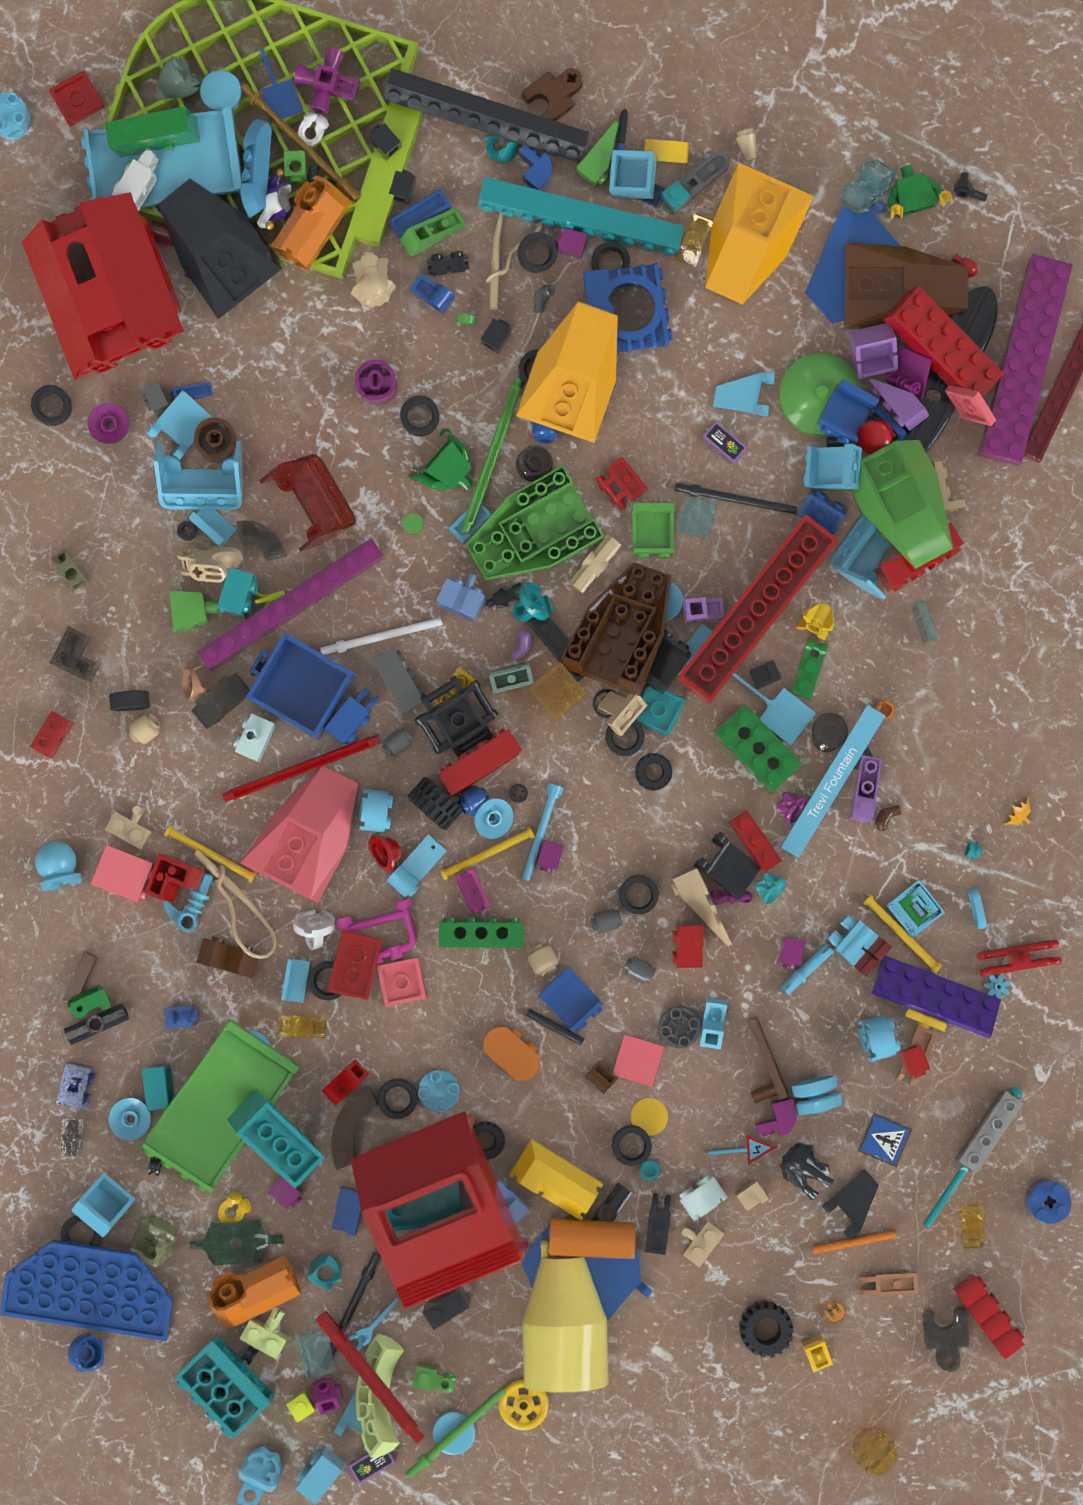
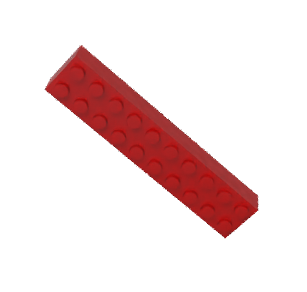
(757, 609)

